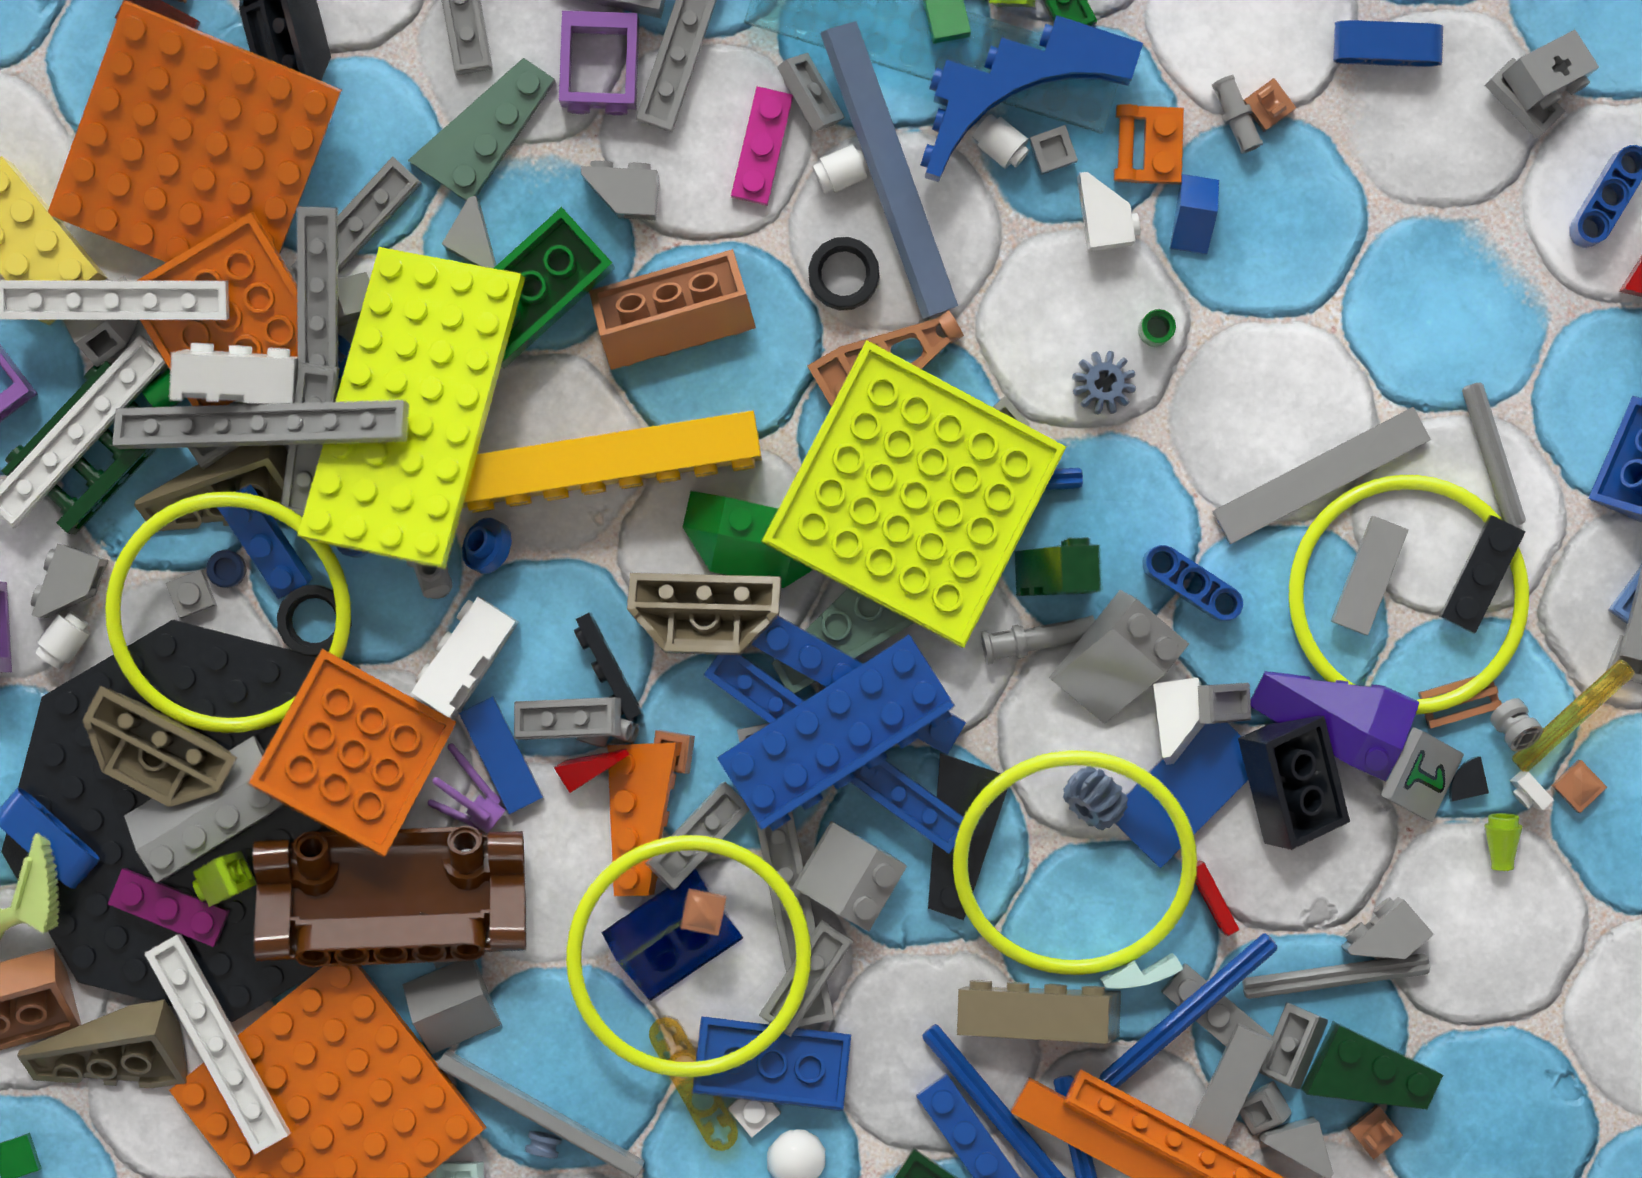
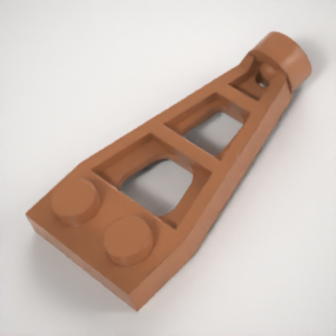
(835, 366)

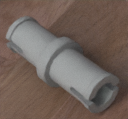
(1237, 114)

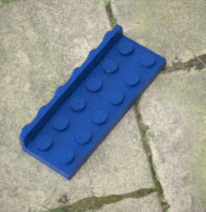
(837, 733)

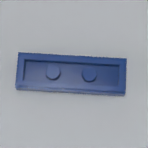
(501, 755)

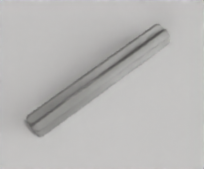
(1493, 454)

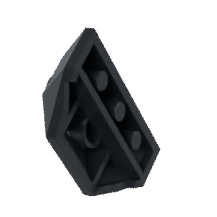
(287, 34)

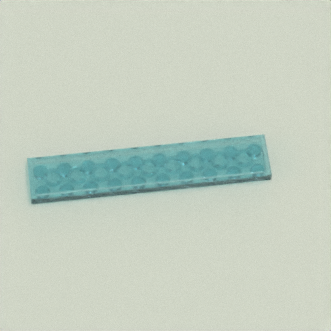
(901, 40)

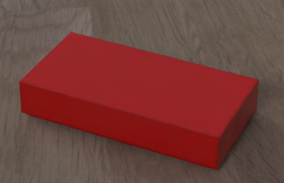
(1214, 900)

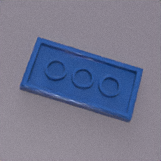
(1200, 781)
(792, 1071)

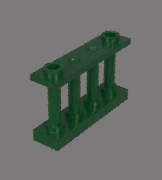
(101, 484)

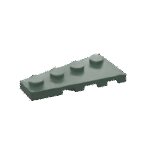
(482, 134)
(850, 625)

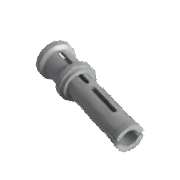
(1020, 641)

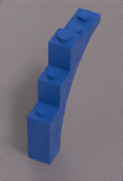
(1070, 53)

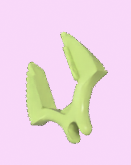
(35, 892)

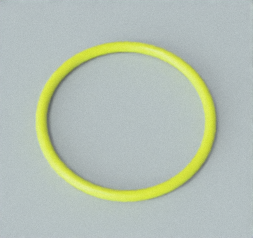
(1393, 483)
(122, 567)
(1061, 759)
(650, 850)

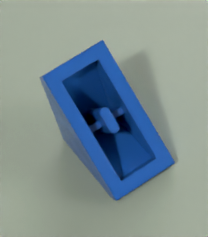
(1195, 214)

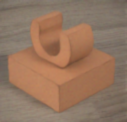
(1269, 104)
(1375, 1131)

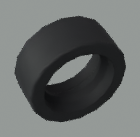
(853, 246)
(286, 612)

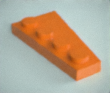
(639, 807)

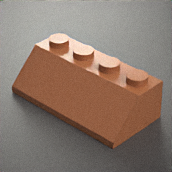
(671, 309)
(35, 999)

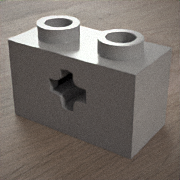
(1550, 71)

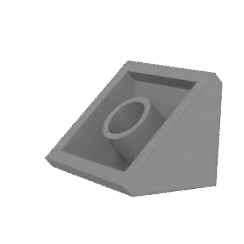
(450, 1005)

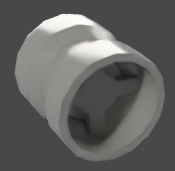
(1516, 724)

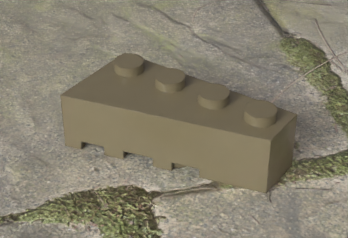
(1039, 1013)

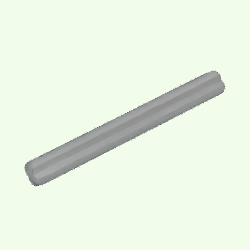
(1335, 976)

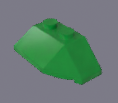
(730, 537)

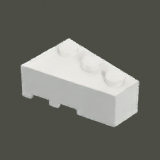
(234, 374)
(464, 657)

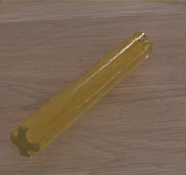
(1575, 714)

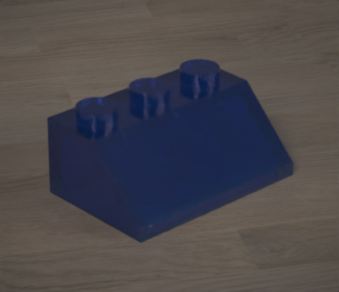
(657, 949)

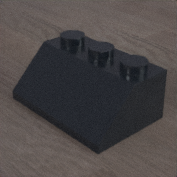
(1294, 781)

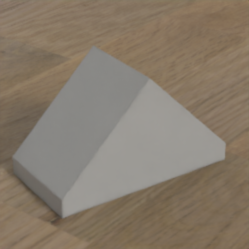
(470, 237)
(1302, 1143)

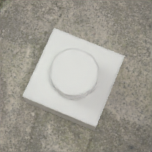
(1530, 792)
(753, 1114)

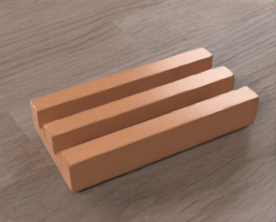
(1490, 691)

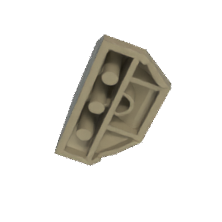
(703, 610)
(154, 750)

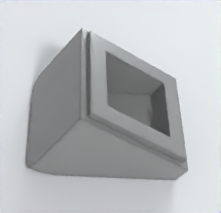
(1264, 1109)

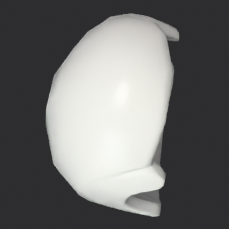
(796, 1155)

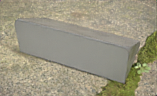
(1293, 1046)

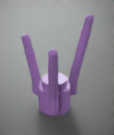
(482, 812)

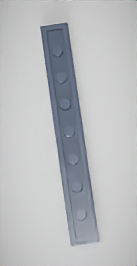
(889, 169)

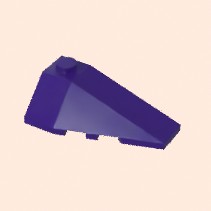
(1362, 721)

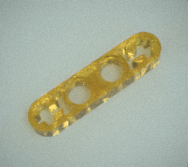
(685, 1084)

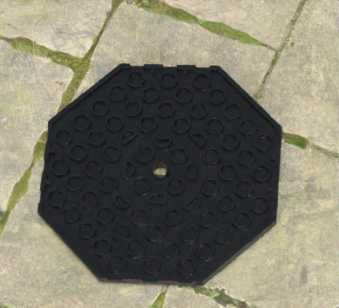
(105, 945)

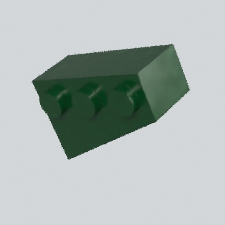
(1059, 569)
(1367, 1071)

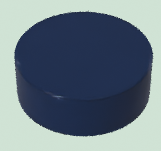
(226, 569)

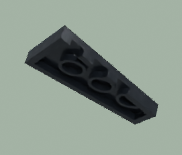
(958, 787)

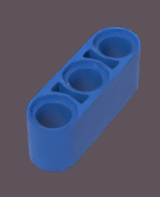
(1388, 43)
(1594, 206)
(1210, 589)
(25, 816)

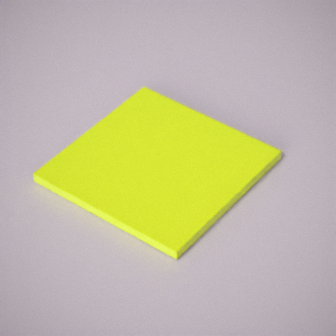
(914, 494)

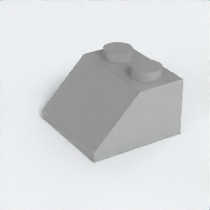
(850, 876)

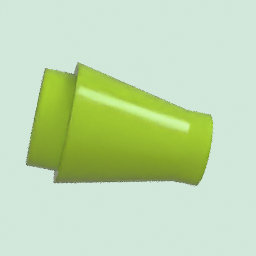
(1503, 839)

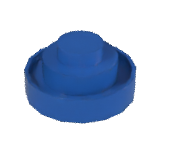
(486, 545)

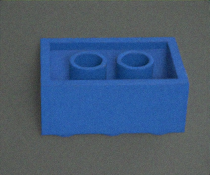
(1621, 473)

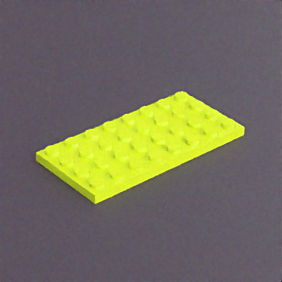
(438, 341)

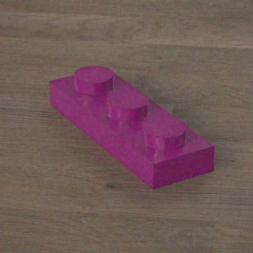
(168, 907)

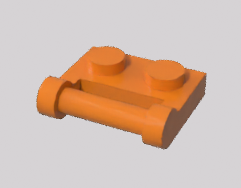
(1161, 144)

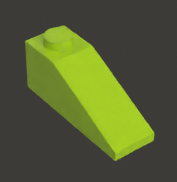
(223, 878)

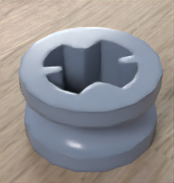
(543, 1144)

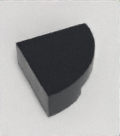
(1468, 780)

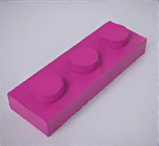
(762, 145)

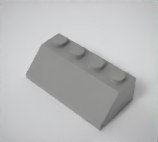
(183, 833)

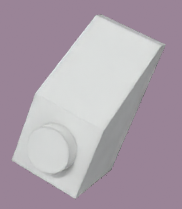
(1105, 216)
(1177, 715)

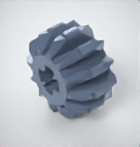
(1114, 389)
(1095, 798)

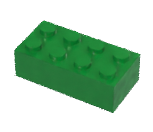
(558, 271)

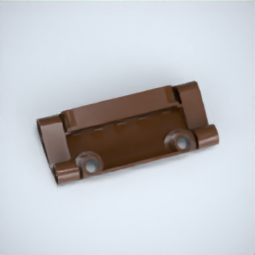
(367, 907)

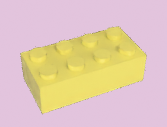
(33, 240)

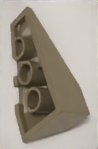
(254, 465)
(126, 1045)

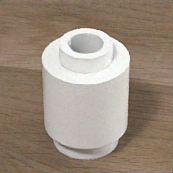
(1001, 141)
(841, 169)
(62, 639)

